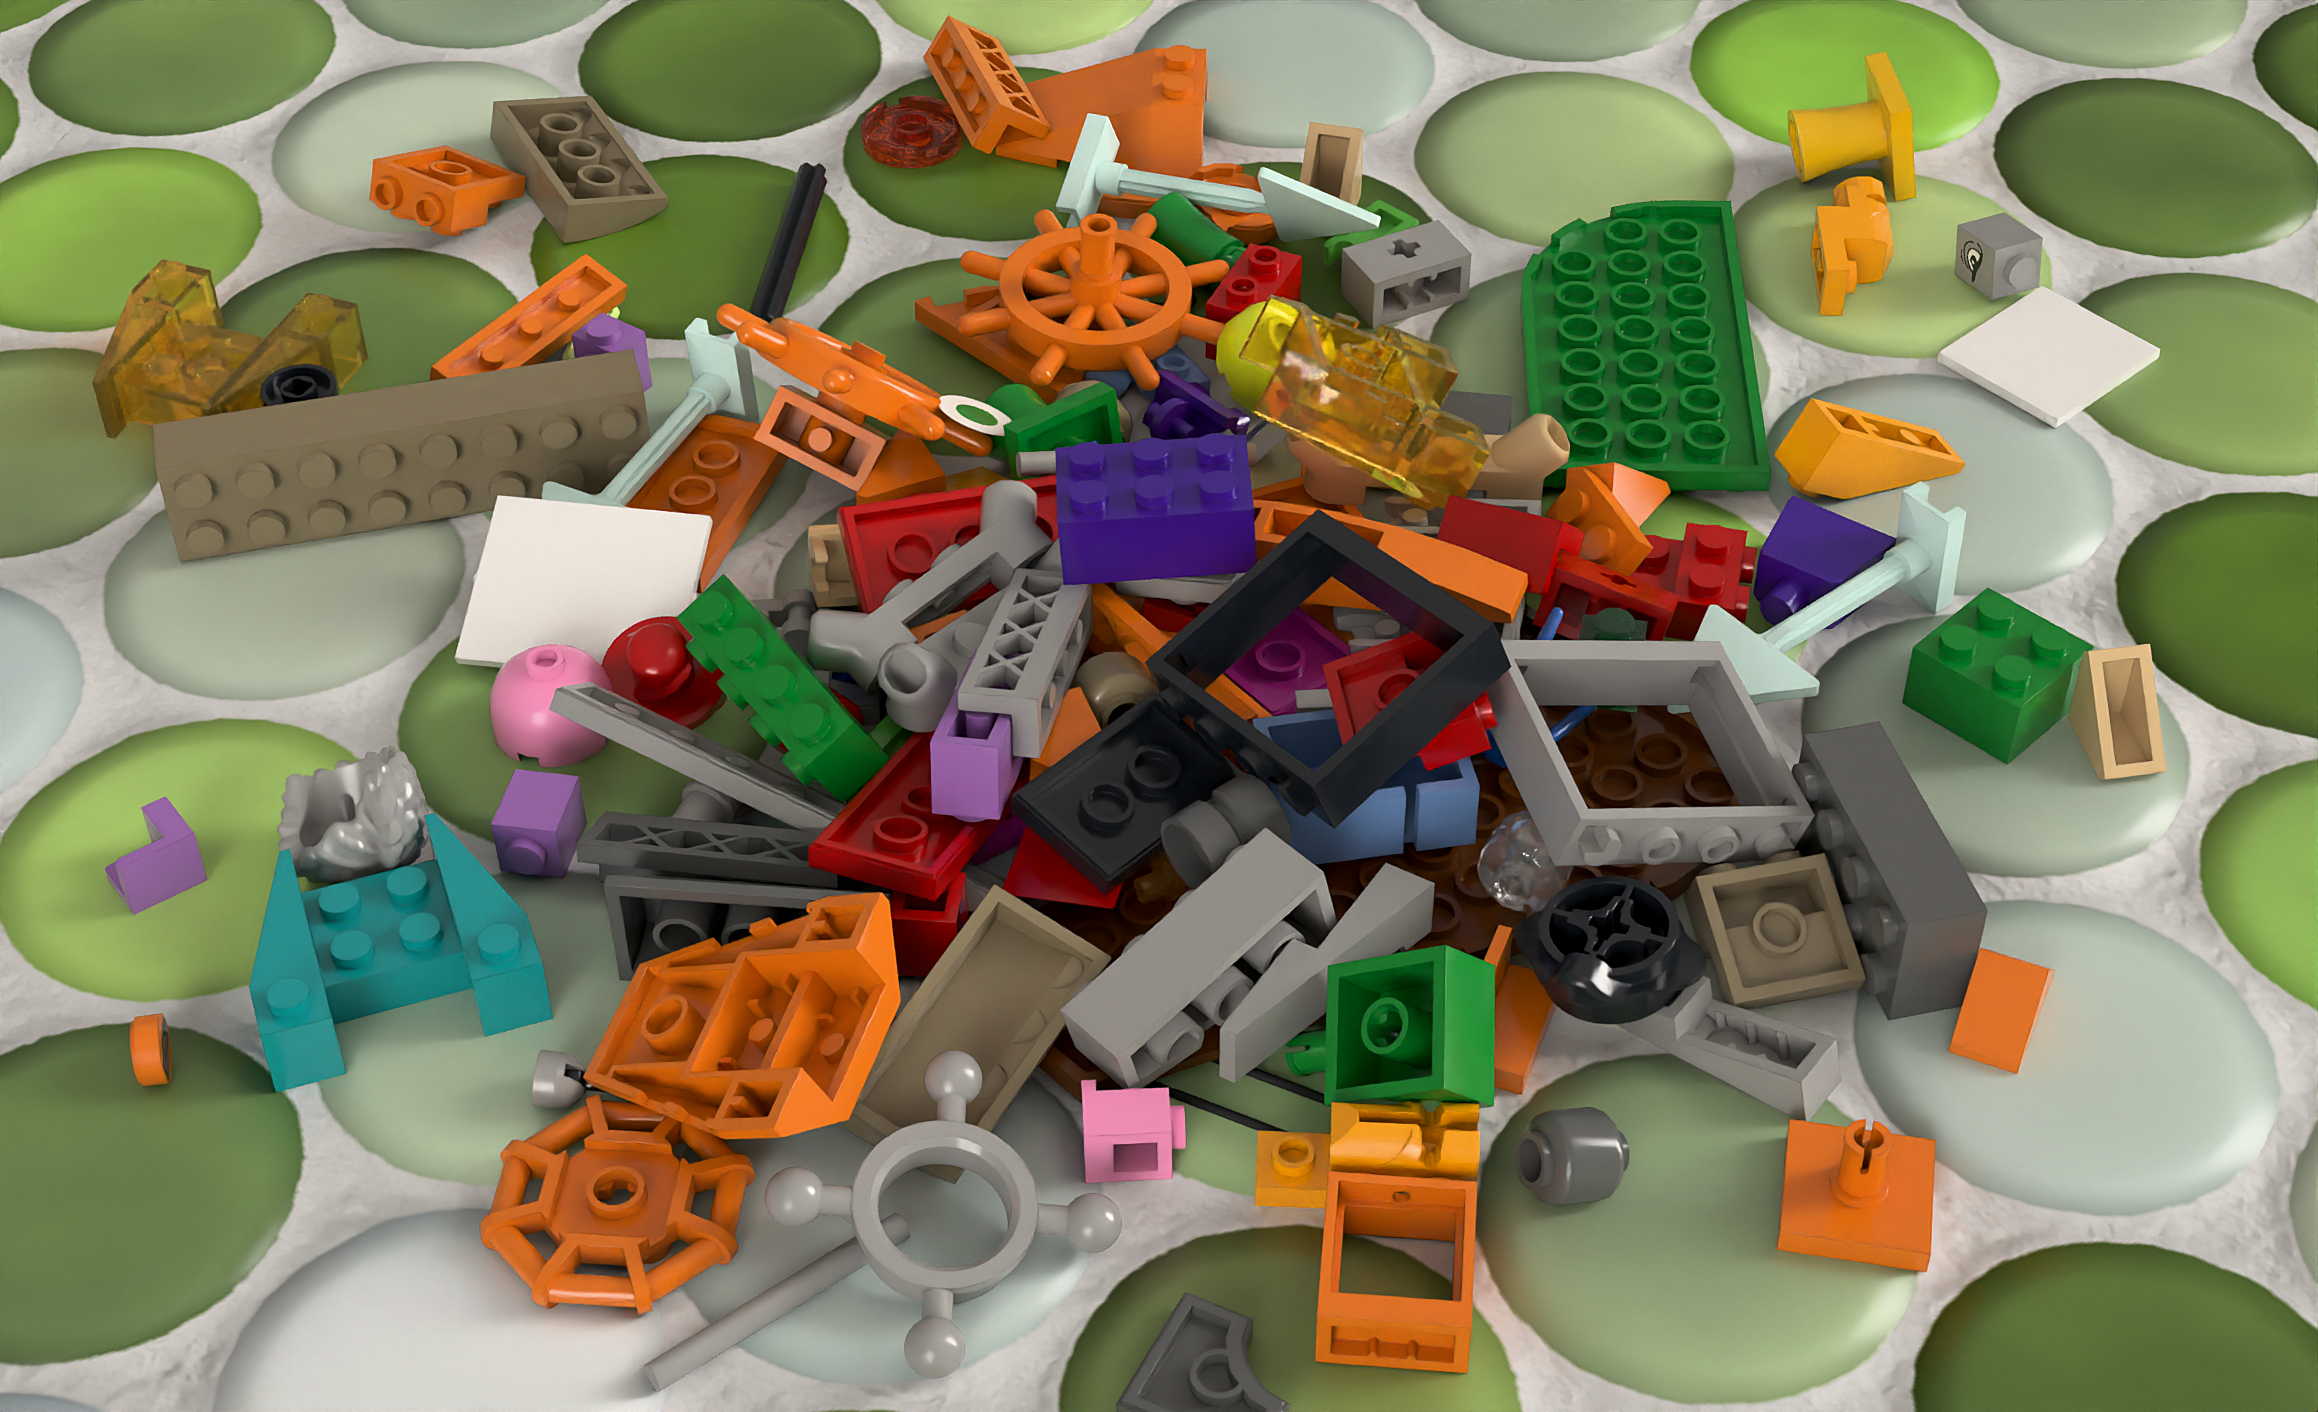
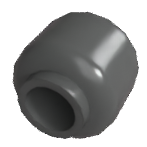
(1572, 1156)

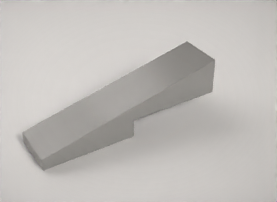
(1293, 991)
(1748, 1050)

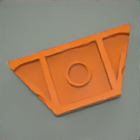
(995, 348)

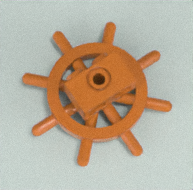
(853, 383)

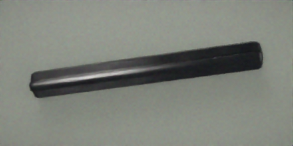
(789, 242)

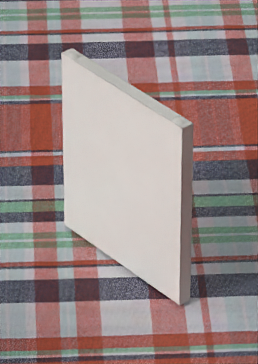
(2048, 356)

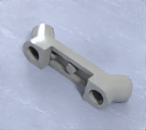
(1005, 542)
(925, 675)

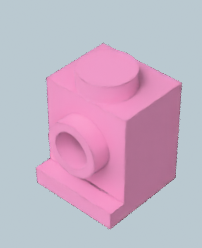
(1130, 1133)

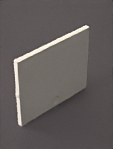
(577, 576)

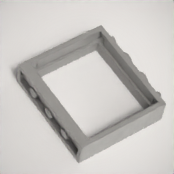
(1645, 673)

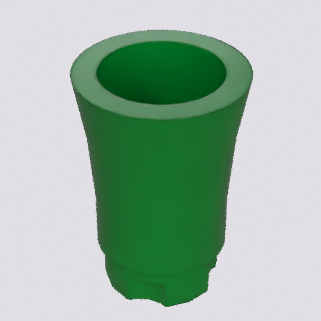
(1192, 234)

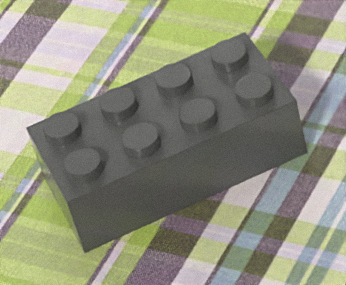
(1893, 871)

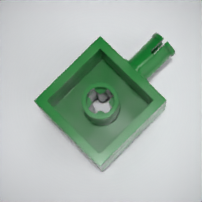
(1405, 1030)

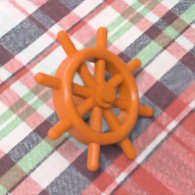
(1093, 298)

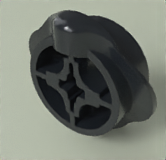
(1610, 950)

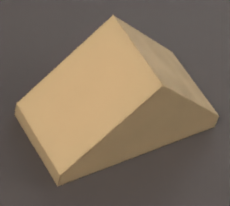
(1334, 161)
(2118, 712)

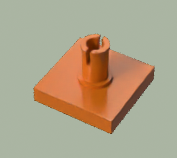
(1857, 1194)

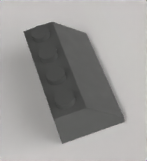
(670, 913)

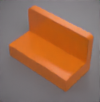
(1521, 1015)

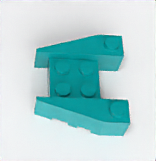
(386, 947)

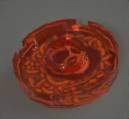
(912, 134)

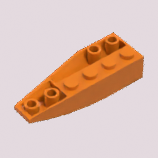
(1469, 577)

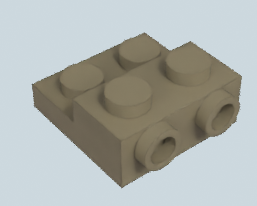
(1774, 930)

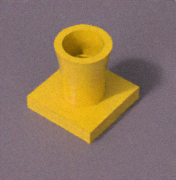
(1860, 132)

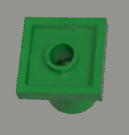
(1043, 427)

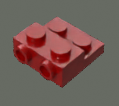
(1703, 572)
(1375, 676)

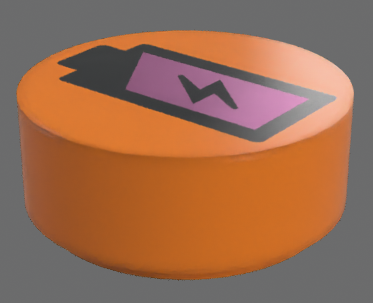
(151, 1050)

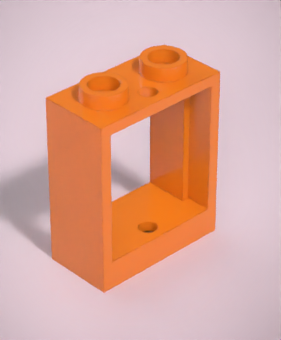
(1394, 1328)

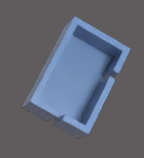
(1411, 806)

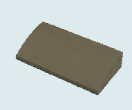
(986, 996)

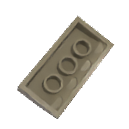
(575, 165)

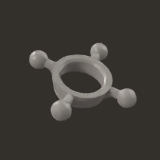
(952, 1081)

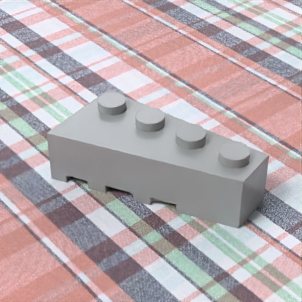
(1199, 961)

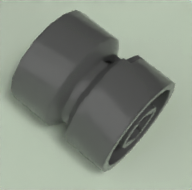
(1208, 831)

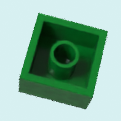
(1995, 675)

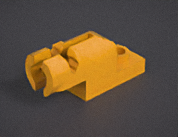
(1850, 242)
(1371, 1139)

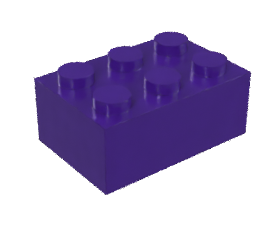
(1155, 509)

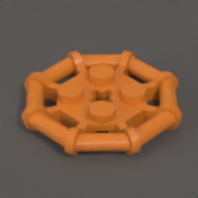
(626, 1151)

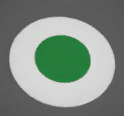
(974, 414)

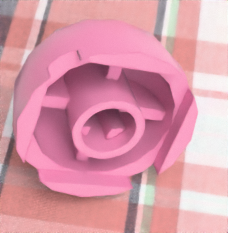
(522, 703)

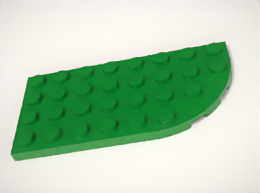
(1647, 346)

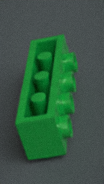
(783, 690)

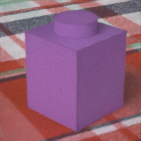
(539, 823)

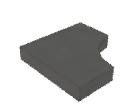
(1199, 1365)

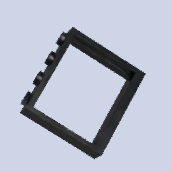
(1269, 594)

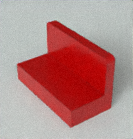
(1510, 538)

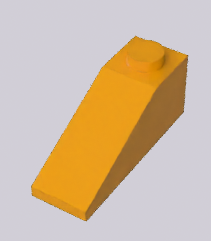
(1860, 453)

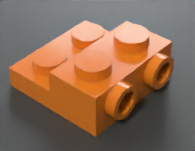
(442, 188)

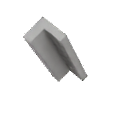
(1049, 658)

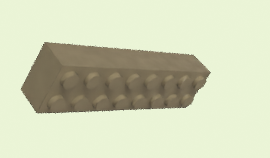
(397, 454)

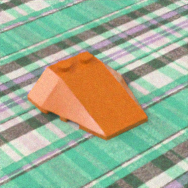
(1149, 98)
(759, 1029)

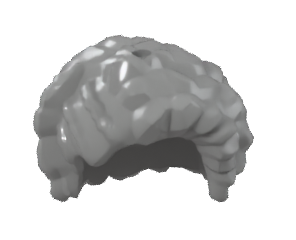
(354, 818)

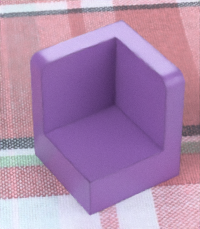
(160, 868)

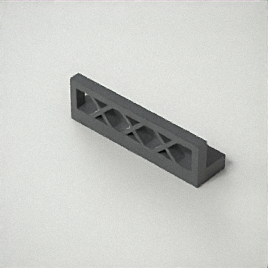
(703, 851)

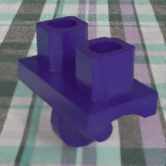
(1188, 411)

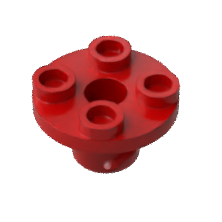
(660, 673)

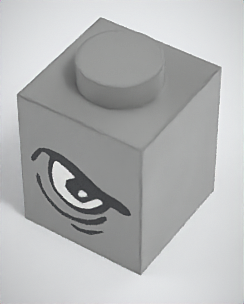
(1998, 256)

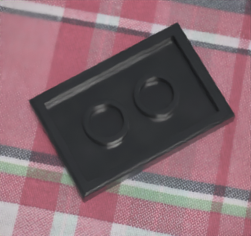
(1117, 788)

